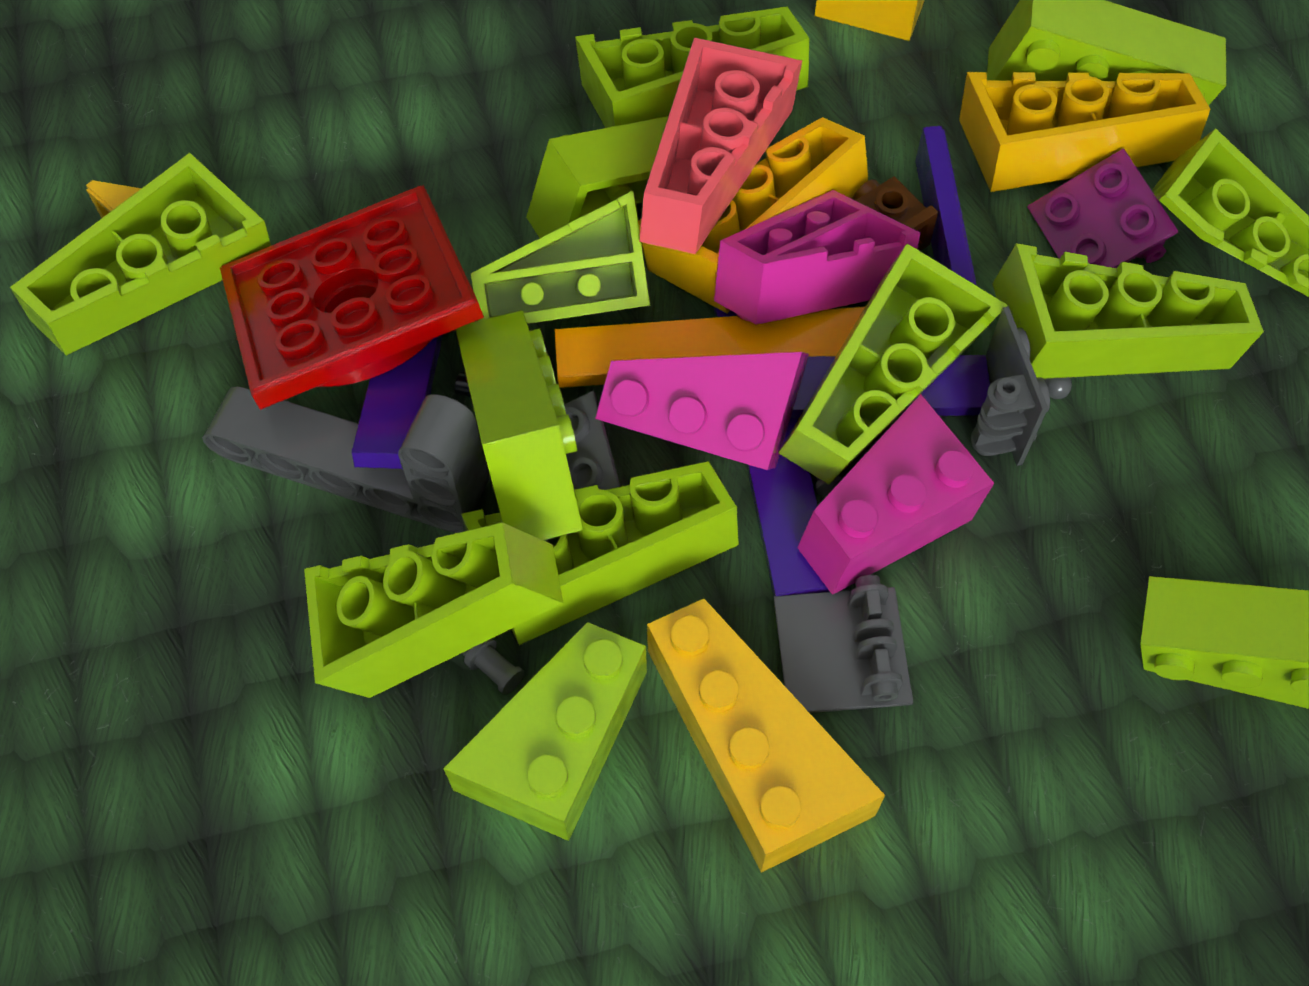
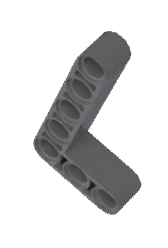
(439, 456)

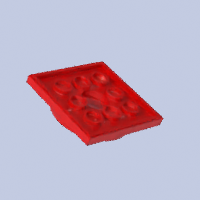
(347, 298)

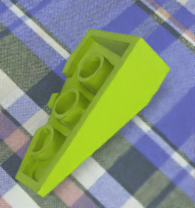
(1238, 210)

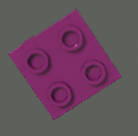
(1105, 215)

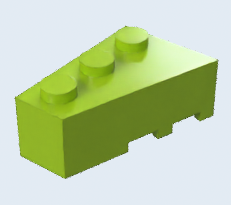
(592, 170)
(572, 271)
(1229, 637)
(555, 733)

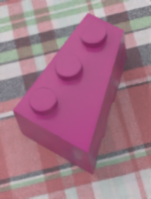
(808, 259)
(708, 403)
(894, 500)

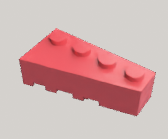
(714, 136)

